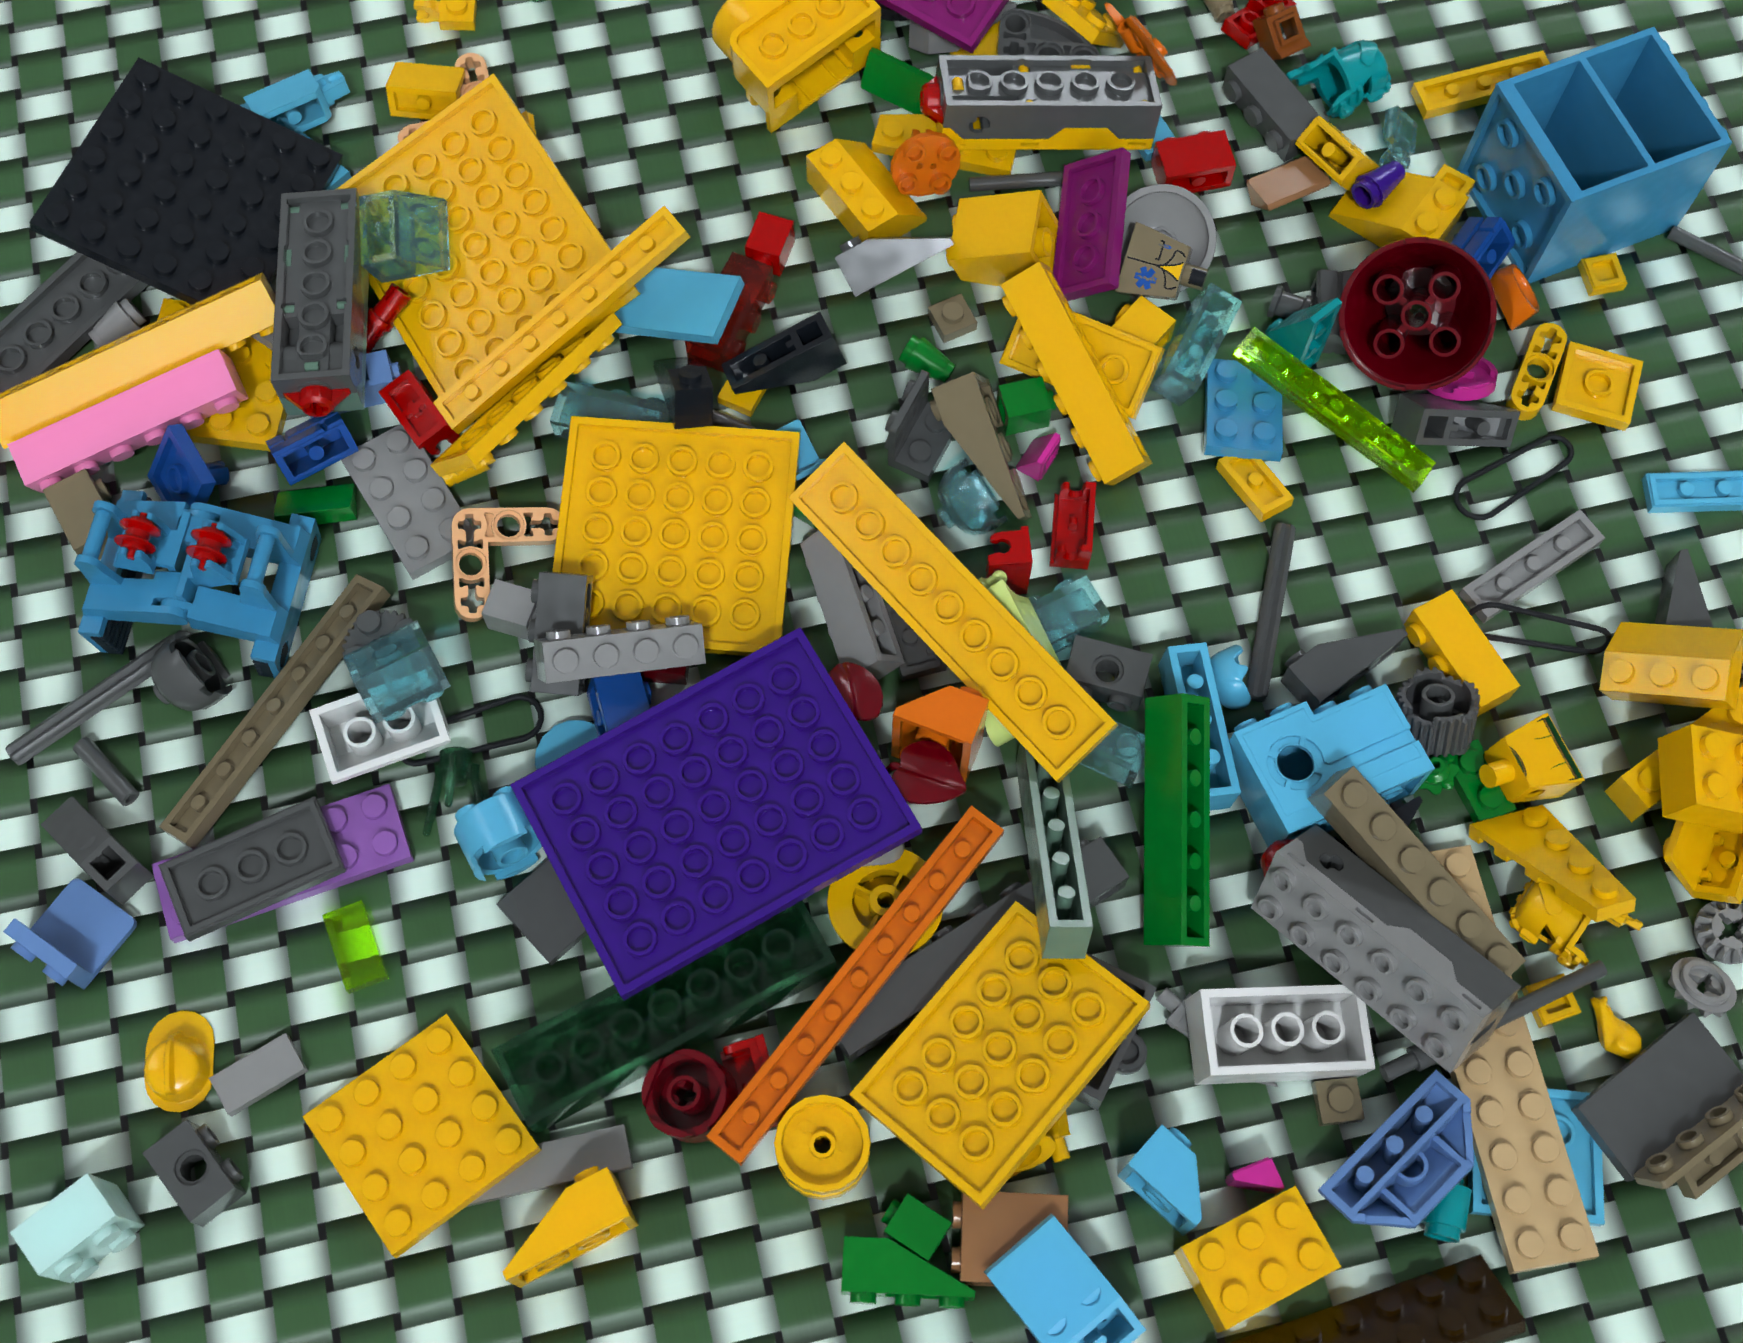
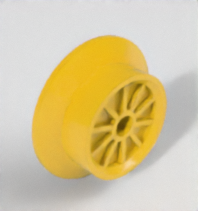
(857, 898)

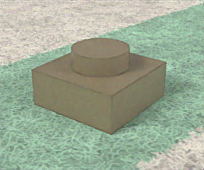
(952, 318)
(1337, 1101)

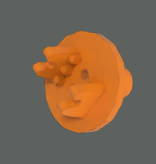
(913, 160)

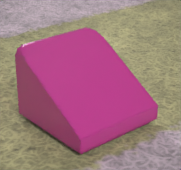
(1039, 456)
(1257, 1176)

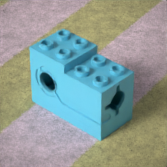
(1299, 750)

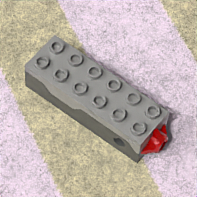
(1383, 946)

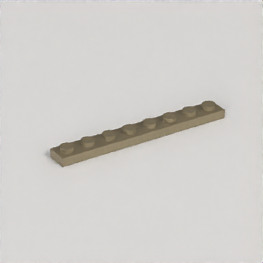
(271, 715)

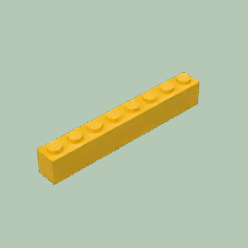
(137, 357)

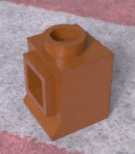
(1270, 34)

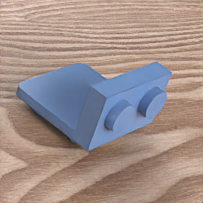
(74, 934)

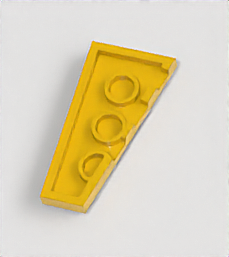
(896, 128)
(1557, 858)

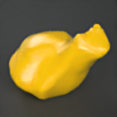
(1613, 1033)

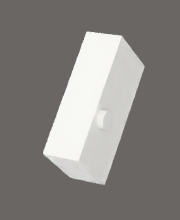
(1278, 1034)

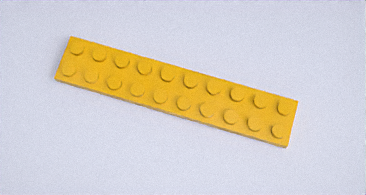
(953, 612)

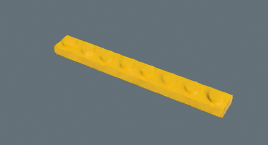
(561, 320)

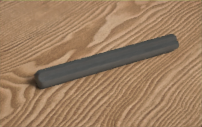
(1270, 611)
(82, 707)

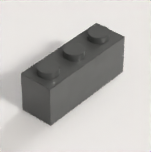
(1269, 102)
(561, 604)

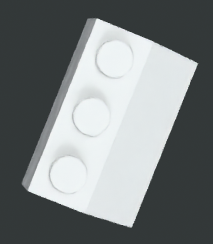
(357, 745)

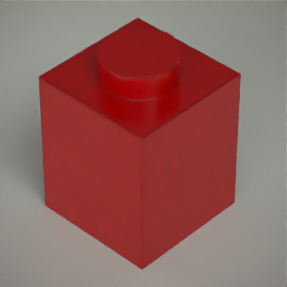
(771, 241)

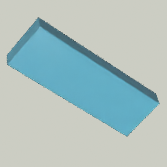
(1693, 491)

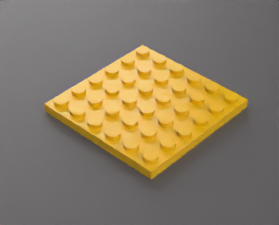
(681, 525)

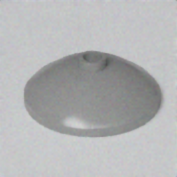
(1174, 214)

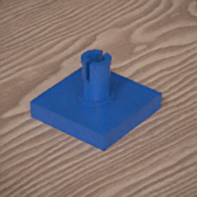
(180, 471)

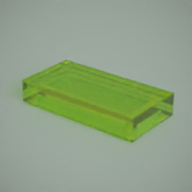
(355, 946)

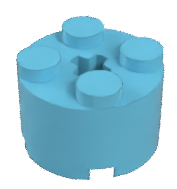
(496, 836)

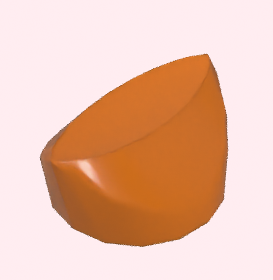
(1514, 295)

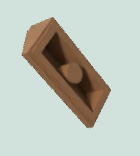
(1286, 183)

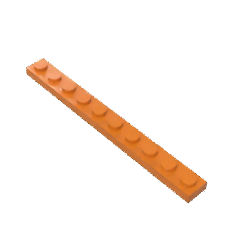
(854, 986)

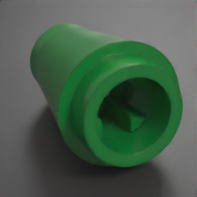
(923, 355)

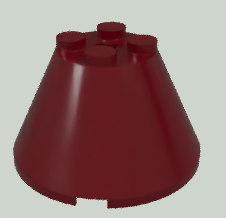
(1417, 346)

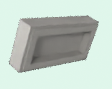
(258, 1074)

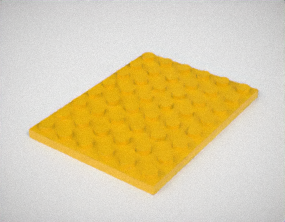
(511, 231)

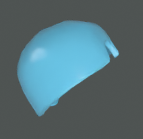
(1229, 678)

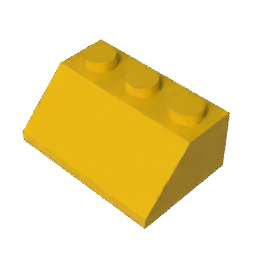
(861, 191)
(1673, 665)

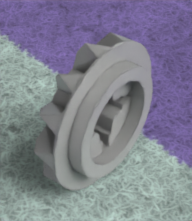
(1709, 927)
(1719, 990)

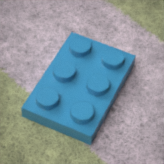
(1241, 414)

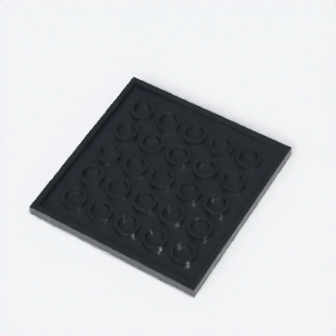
(181, 187)

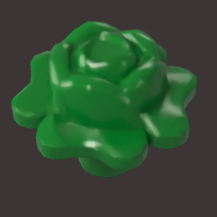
(1442, 775)

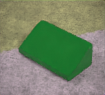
(894, 80)
(323, 503)

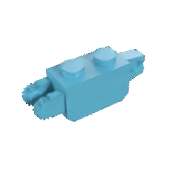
(298, 100)

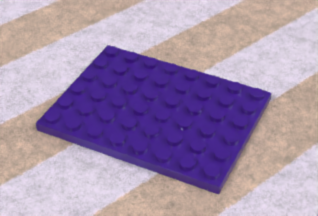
(714, 812)

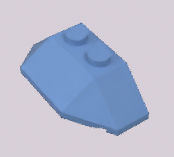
(1407, 1160)

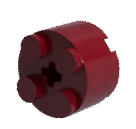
(682, 1073)

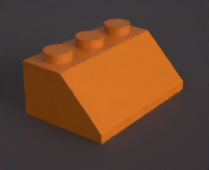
(946, 717)

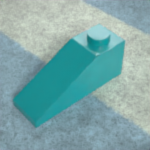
(1306, 330)

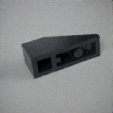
(788, 358)
(686, 392)

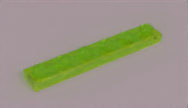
(1334, 409)

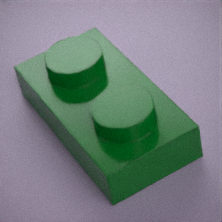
(1479, 800)

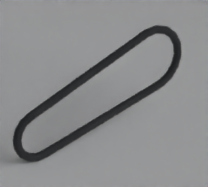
(1498, 463)
(1472, 611)
(492, 745)

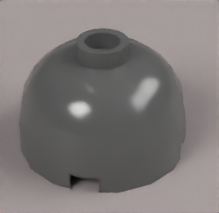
(188, 674)

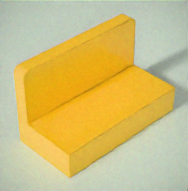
(422, 89)

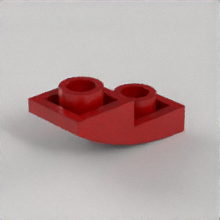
(1240, 25)

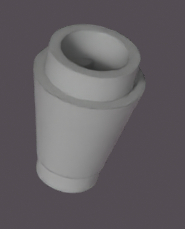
(117, 322)

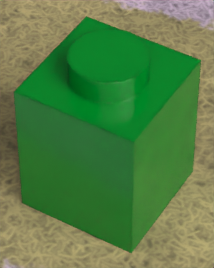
(1025, 405)
(915, 1226)

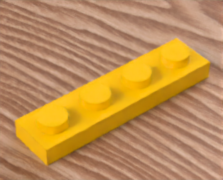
(1470, 86)

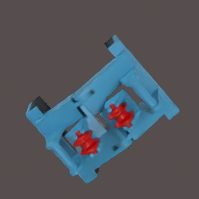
(201, 550)

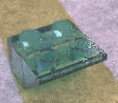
(403, 235)

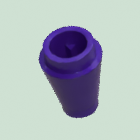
(1376, 185)

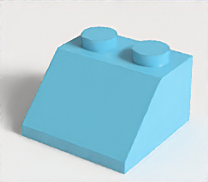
(1167, 1178)

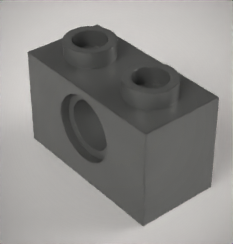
(1125, 664)
(173, 1160)

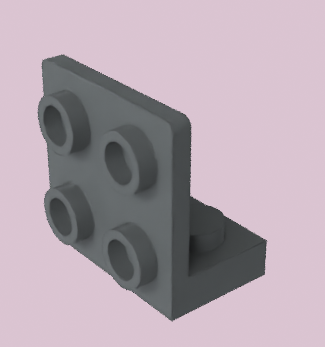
(915, 436)

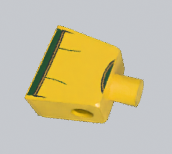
(1531, 763)

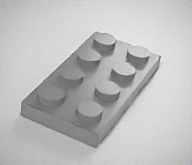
(407, 499)

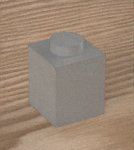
(509, 609)

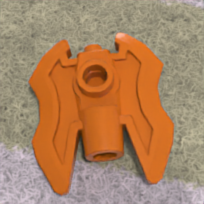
(1140, 42)

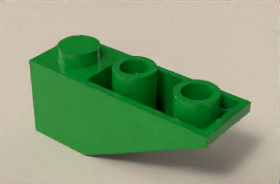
(886, 1269)

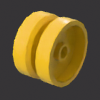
(810, 1123)

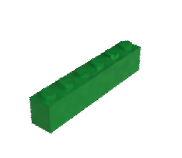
(1177, 821)

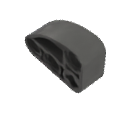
(1039, 34)

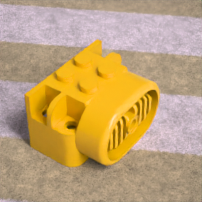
(795, 49)

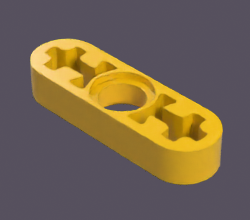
(1547, 361)

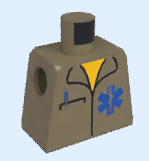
(1158, 266)

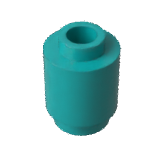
(1449, 1216)

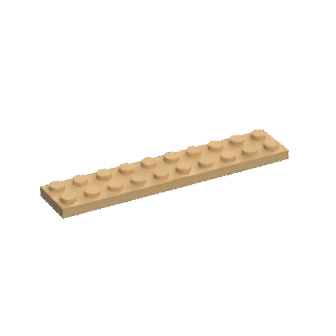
(1517, 1133)

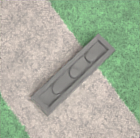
(1533, 564)

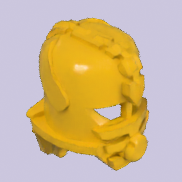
(1541, 909)

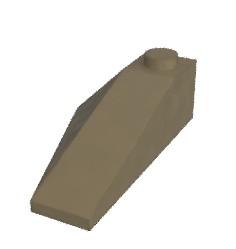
(973, 419)

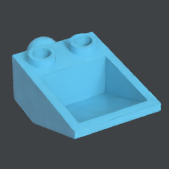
(1061, 1290)

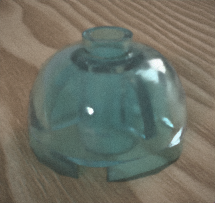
(968, 501)

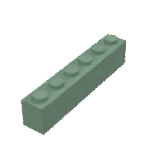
(1054, 861)

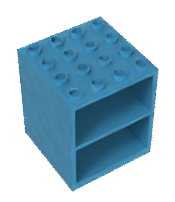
(1593, 153)

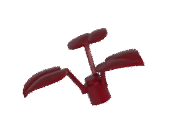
(925, 768)

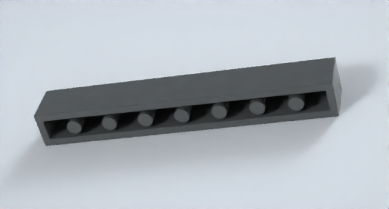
(928, 969)

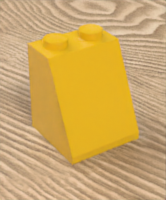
(1001, 236)

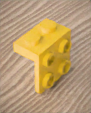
(1706, 861)

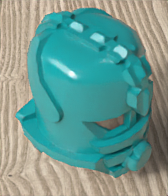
(1346, 77)

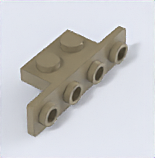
(1700, 1153)

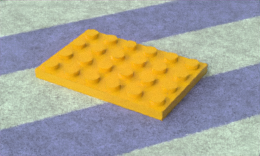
(998, 1056)

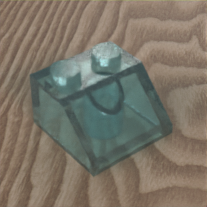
(396, 673)

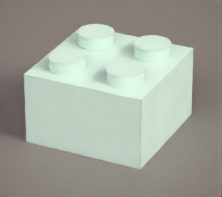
(78, 1230)

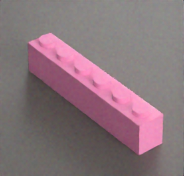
(129, 421)

